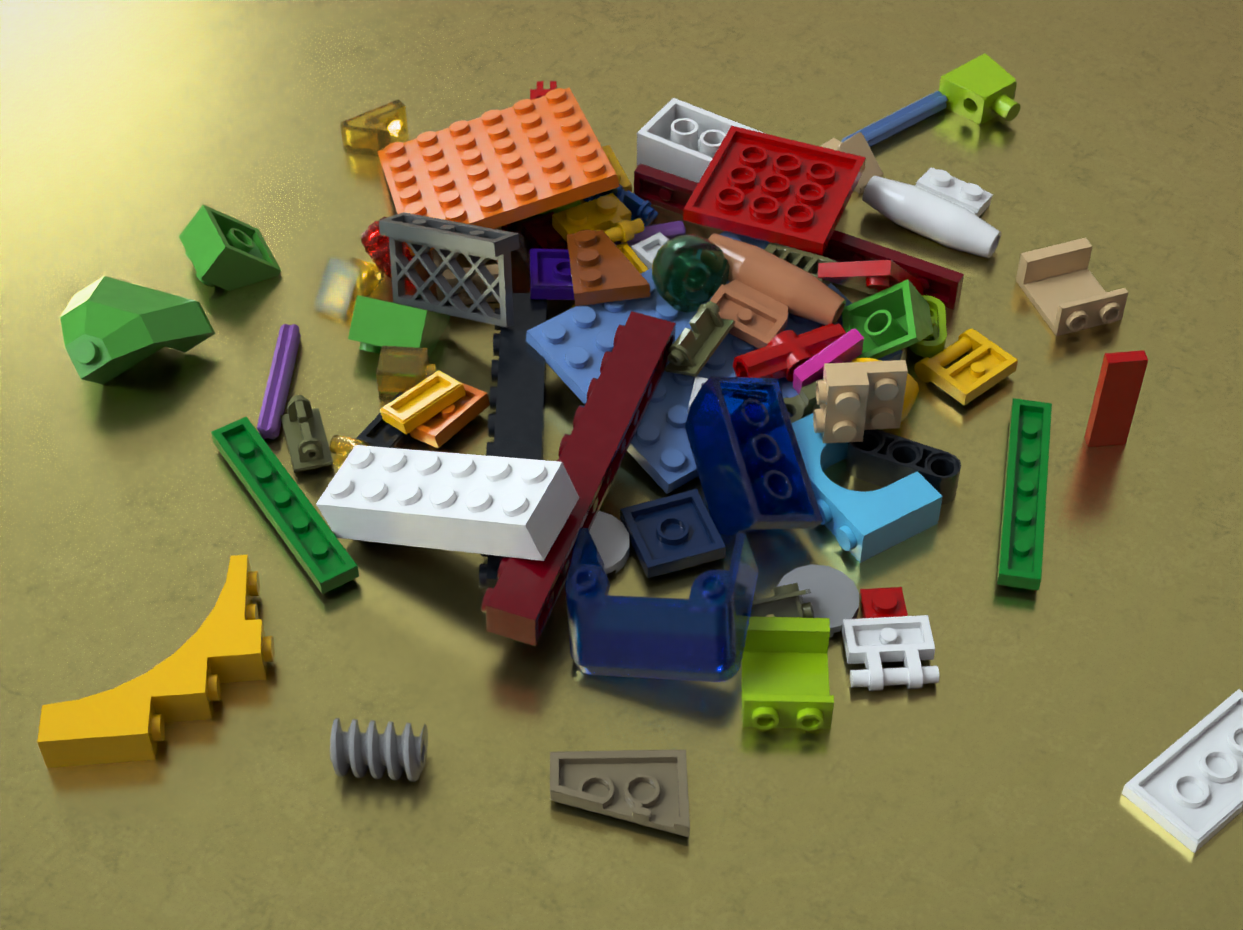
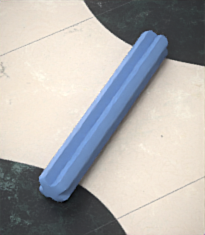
(902, 118)

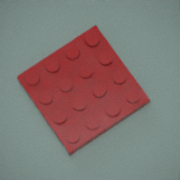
(775, 189)

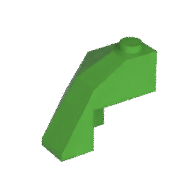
(123, 323)

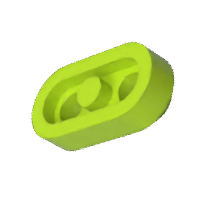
(936, 341)

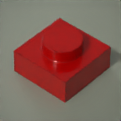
(882, 602)

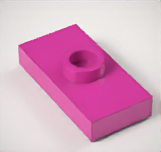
(840, 351)

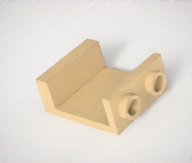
(1065, 289)

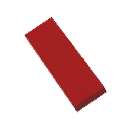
(1115, 398)

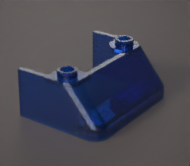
(659, 636)

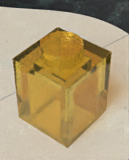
(401, 370)

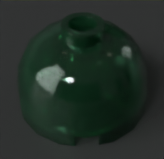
(690, 266)

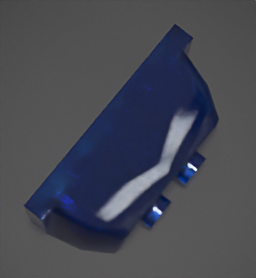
(749, 457)

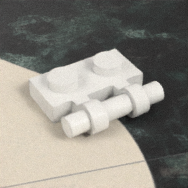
(890, 641)

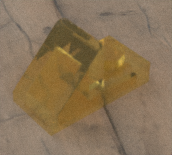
(374, 129)
(342, 285)

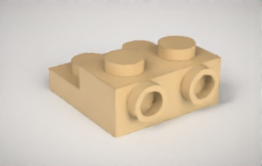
(859, 399)

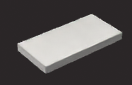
(1198, 779)

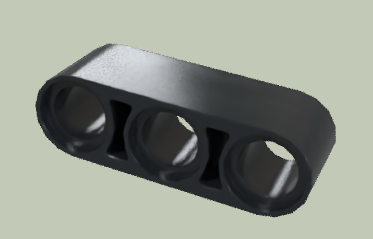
(888, 458)

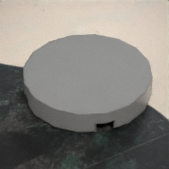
(831, 594)

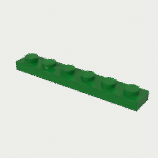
(1025, 495)
(285, 505)

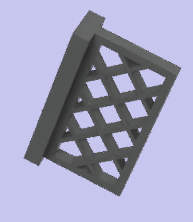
(459, 238)

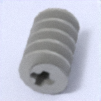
(378, 750)

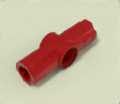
(786, 353)

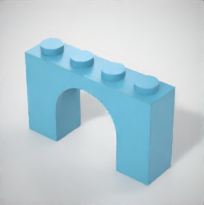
(870, 519)

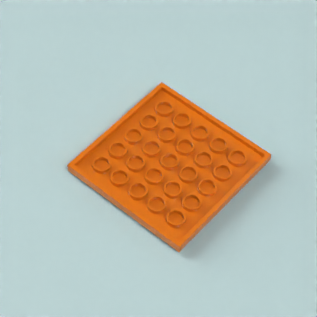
(500, 164)

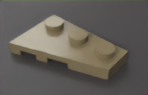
(626, 785)

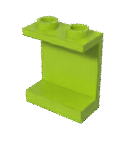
(786, 674)

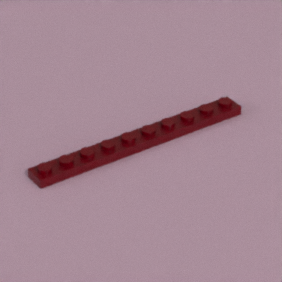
(940, 282)

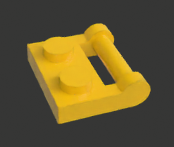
(972, 374)

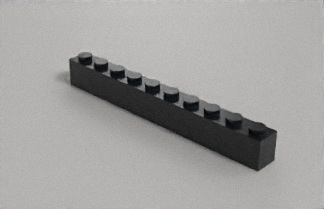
(516, 398)

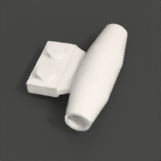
(937, 209)

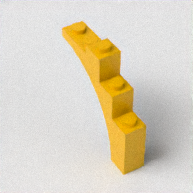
(131, 717)

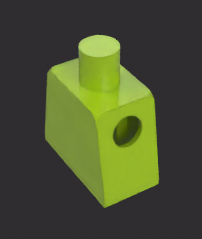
(980, 91)

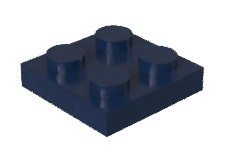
(672, 533)

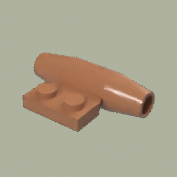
(768, 289)

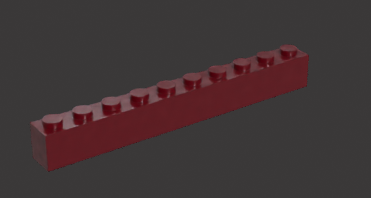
(591, 457)

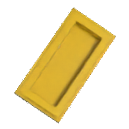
(422, 402)

